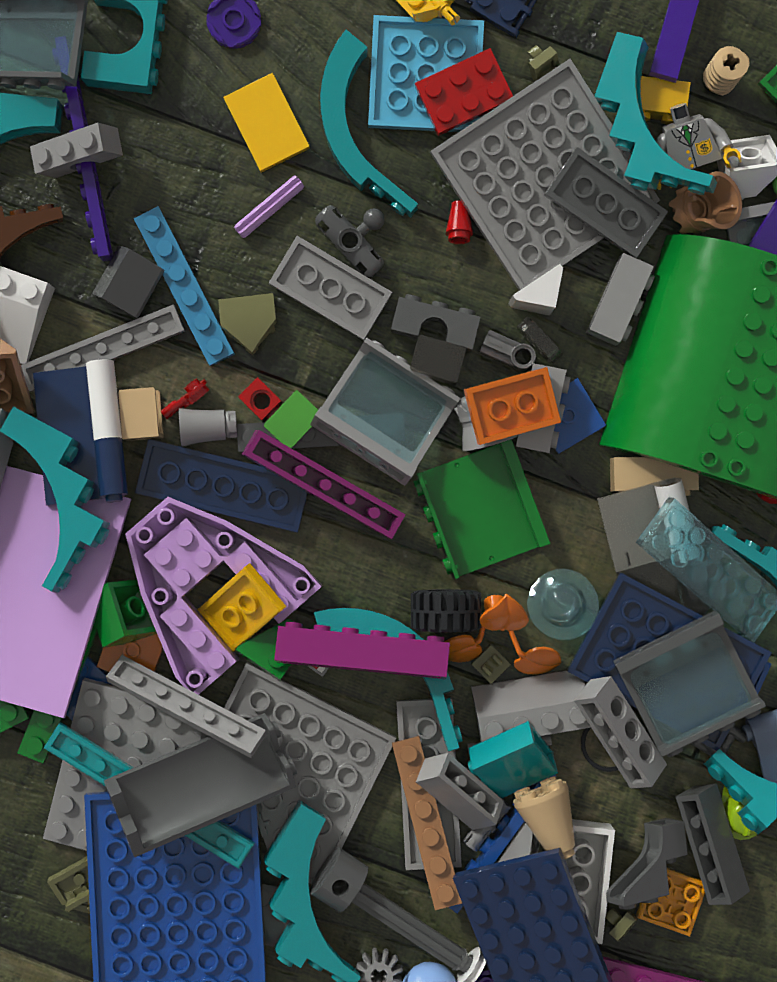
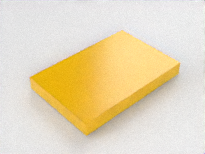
(266, 122)
(241, 607)

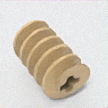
(725, 70)

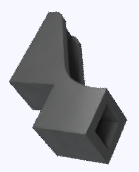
(647, 876)

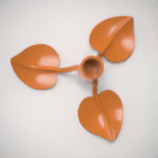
(503, 614)

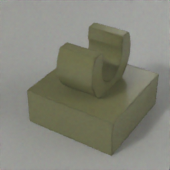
(542, 61)
(490, 664)
(622, 923)

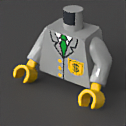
(695, 140)

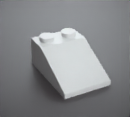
(22, 310)

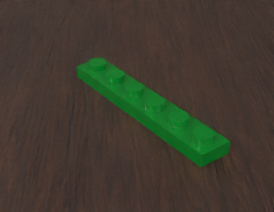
(43, 724)

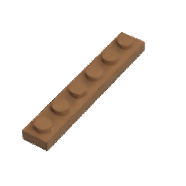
(426, 825)

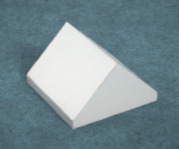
(540, 294)

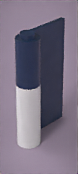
(86, 408)

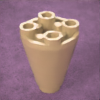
(548, 814)

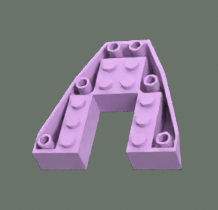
(175, 553)

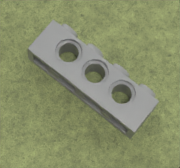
(620, 732)

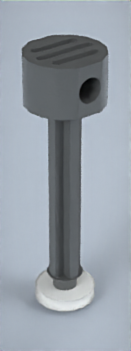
(342, 882)

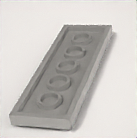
(415, 719)

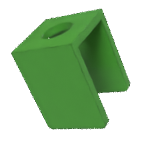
(291, 419)

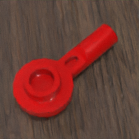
(194, 390)

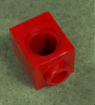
(254, 390)

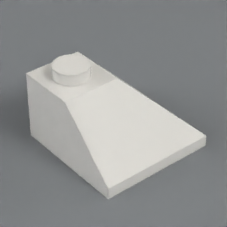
(757, 164)

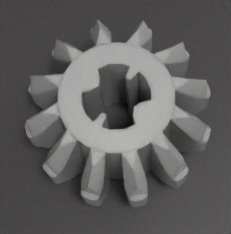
(380, 963)

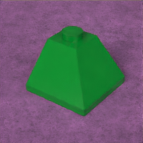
(122, 614)

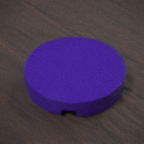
(234, 22)

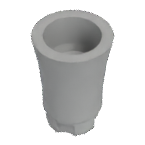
(206, 425)

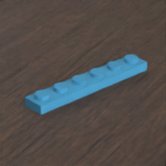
(184, 286)

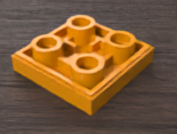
(679, 908)

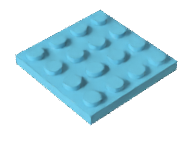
(408, 53)

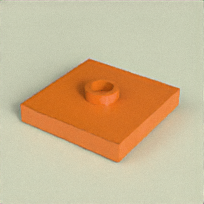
(143, 651)

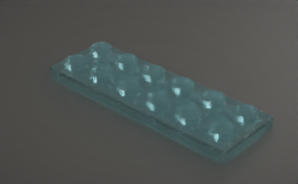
(710, 569)

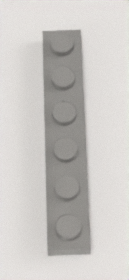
(109, 344)
(186, 706)

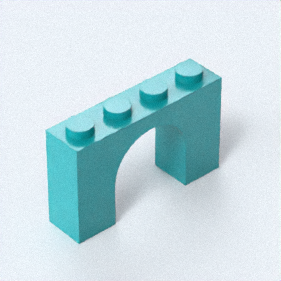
(135, 68)

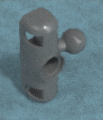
(340, 227)

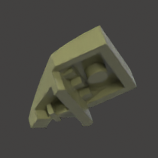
(248, 319)
(72, 886)

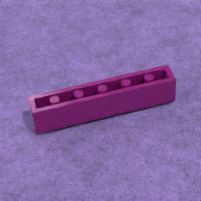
(323, 484)
(362, 652)

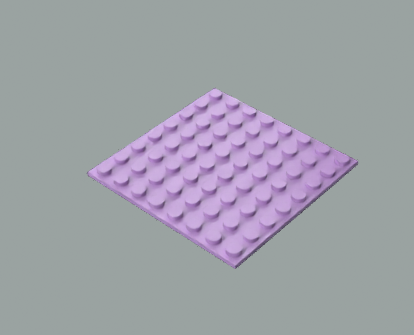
(42, 629)

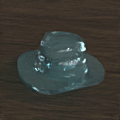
(563, 604)

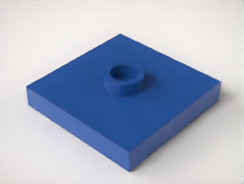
(579, 417)

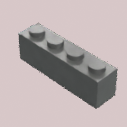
(712, 844)

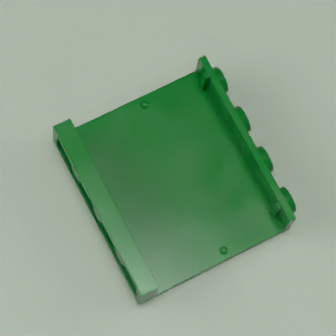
(481, 509)

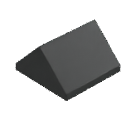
(128, 281)

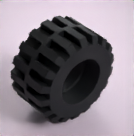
(445, 610)

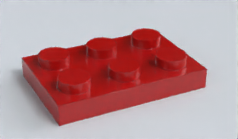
(463, 91)

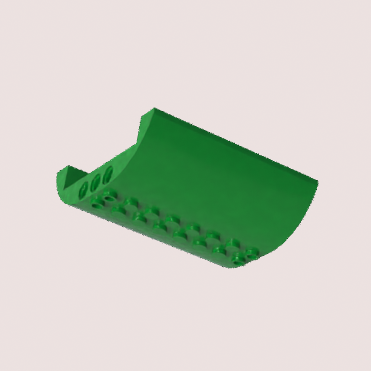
(704, 365)

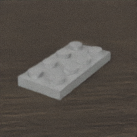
(330, 288)

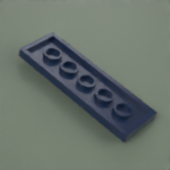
(220, 485)

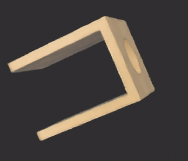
(140, 414)

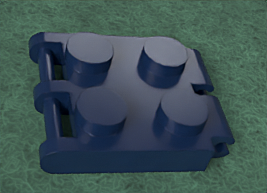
(503, 13)

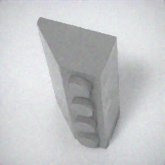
(540, 699)

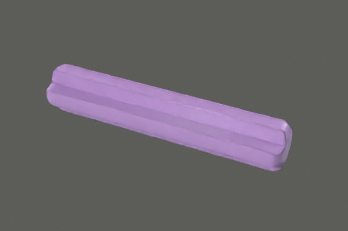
(269, 206)

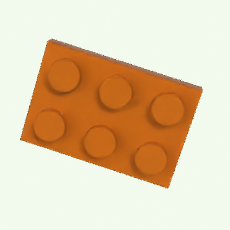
(512, 406)

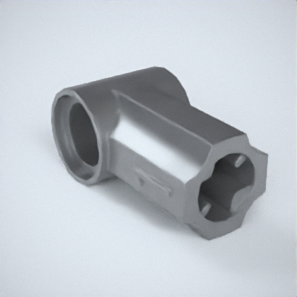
(505, 350)

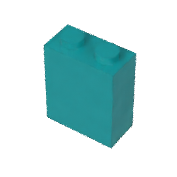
(512, 760)

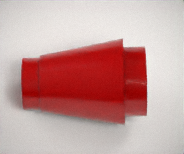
(459, 224)

